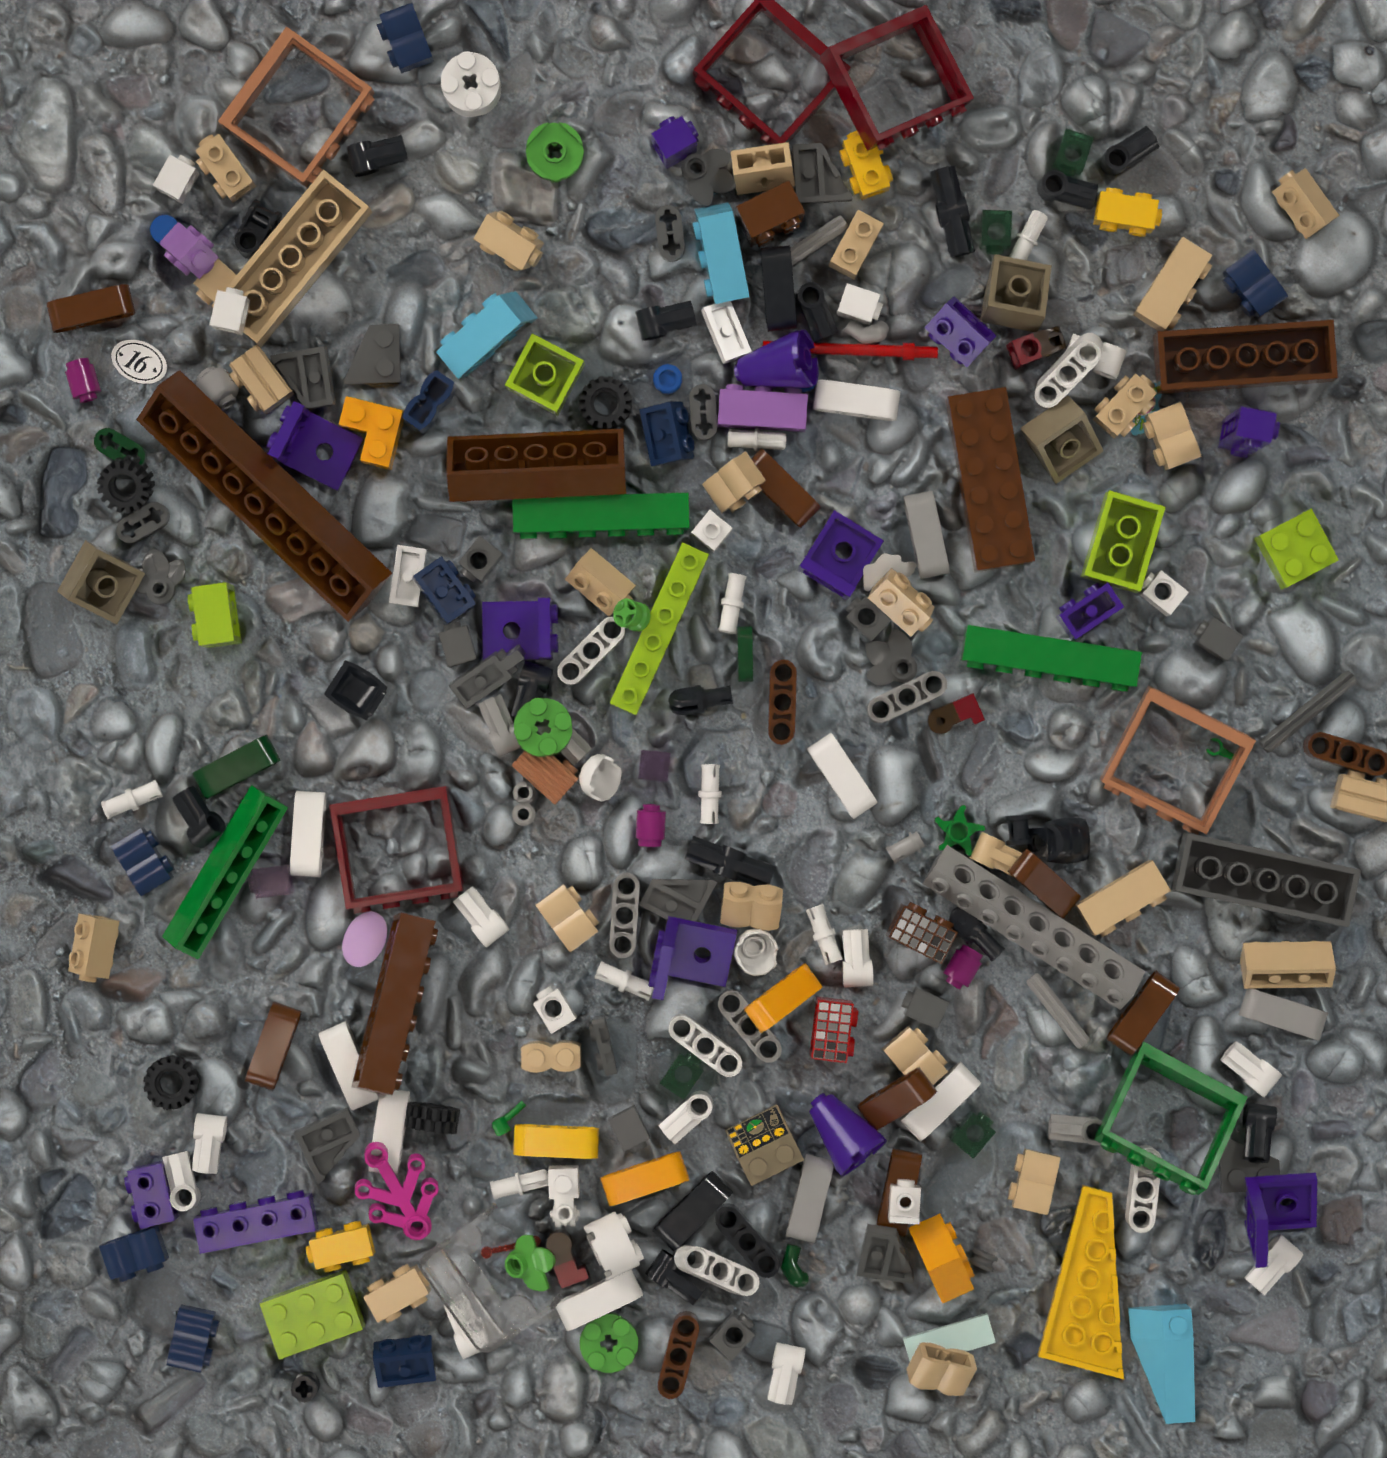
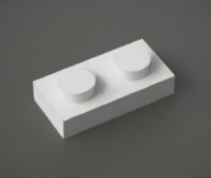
(726, 331)
(407, 563)

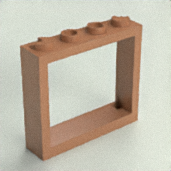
(258, 81)
(1166, 810)

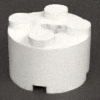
(474, 101)
(612, 1244)

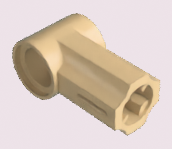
(994, 853)

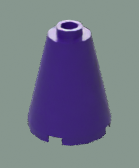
(780, 363)
(844, 1133)

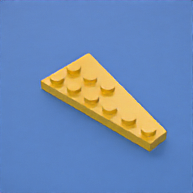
(1085, 1303)

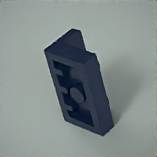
(667, 433)
(444, 590)
(404, 1361)

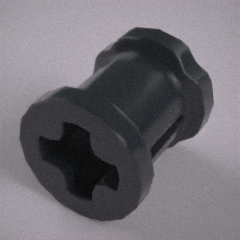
(1018, 830)
(311, 1380)

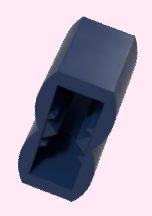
(405, 37)
(1254, 285)
(434, 395)
(143, 861)
(133, 1253)
(192, 1338)

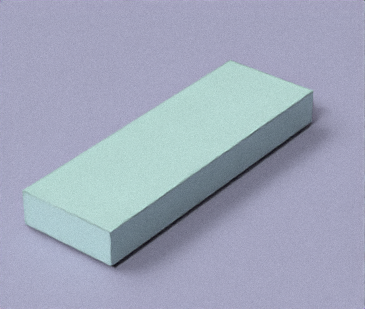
(961, 1335)

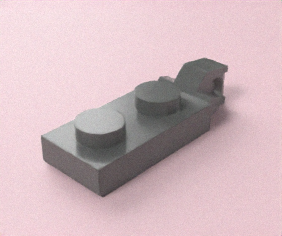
(487, 675)

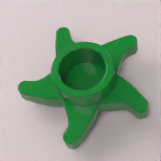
(958, 831)

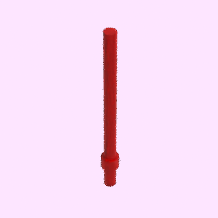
(907, 351)

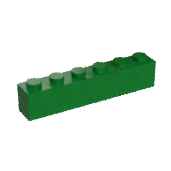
(601, 514)
(1050, 656)
(224, 872)

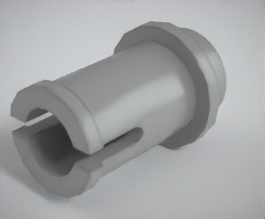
(532, 792)
(515, 814)
(905, 847)

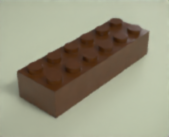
(1245, 356)
(536, 465)
(990, 479)
(394, 1003)

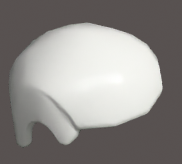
(600, 777)
(756, 952)

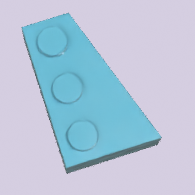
(720, 253)
(484, 333)

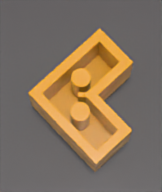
(381, 427)
(943, 1260)

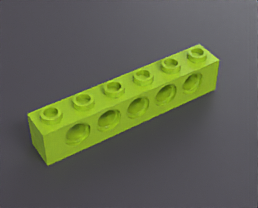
(660, 630)

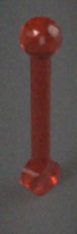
(487, 1251)

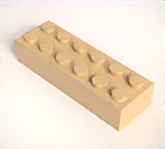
(297, 253)

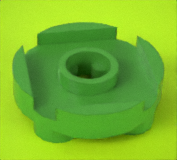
(555, 168)
(559, 723)
(598, 1356)

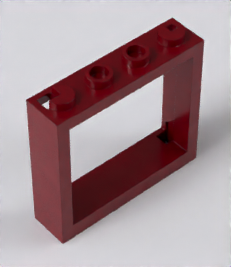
(940, 56)
(728, 101)
(393, 899)

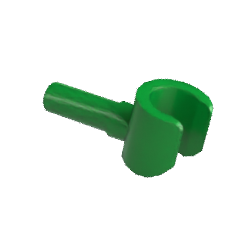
(1222, 751)
(501, 1125)

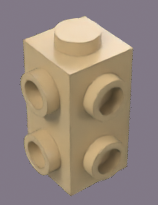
(225, 167)
(1304, 202)
(511, 242)
(1132, 397)
(600, 582)
(902, 602)
(93, 947)
(404, 1289)

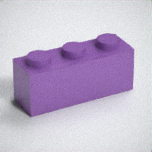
(762, 408)

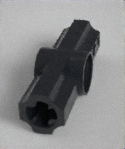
(952, 211)
(729, 862)

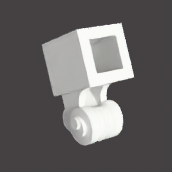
(563, 1188)

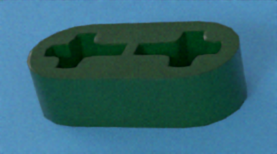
(123, 442)
(745, 653)

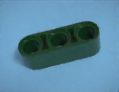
(236, 767)

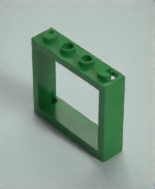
(1192, 1080)

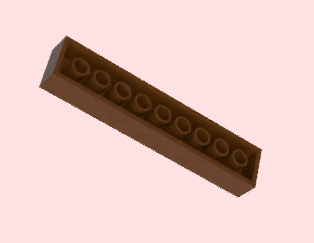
(263, 495)

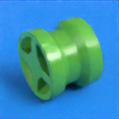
(626, 609)

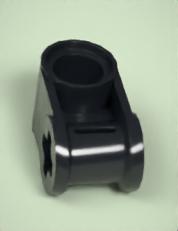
(258, 223)

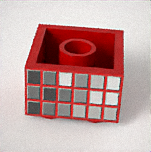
(832, 1029)

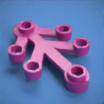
(398, 1194)

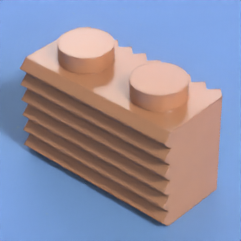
(547, 774)

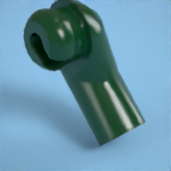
(791, 1269)

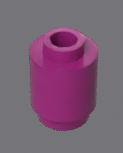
(82, 380)
(650, 825)
(963, 967)

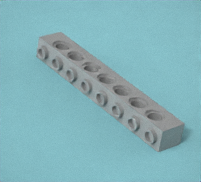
(1034, 927)

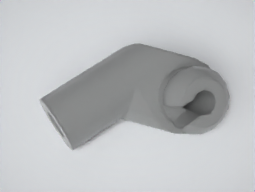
(869, 334)

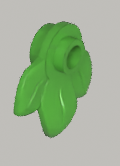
(530, 1263)

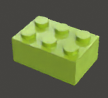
(1123, 541)
(312, 1314)

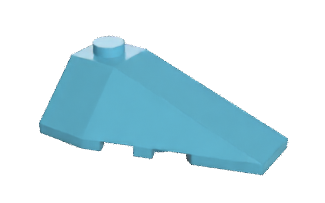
(1167, 1356)

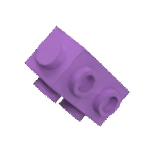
(189, 250)

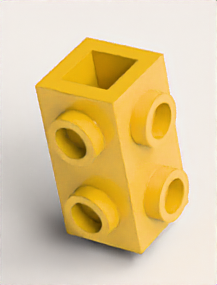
(868, 172)
(1127, 212)
(332, 1248)

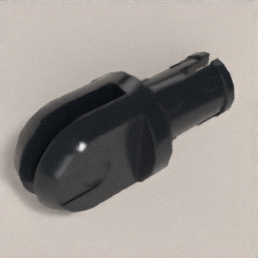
(696, 699)
(975, 931)

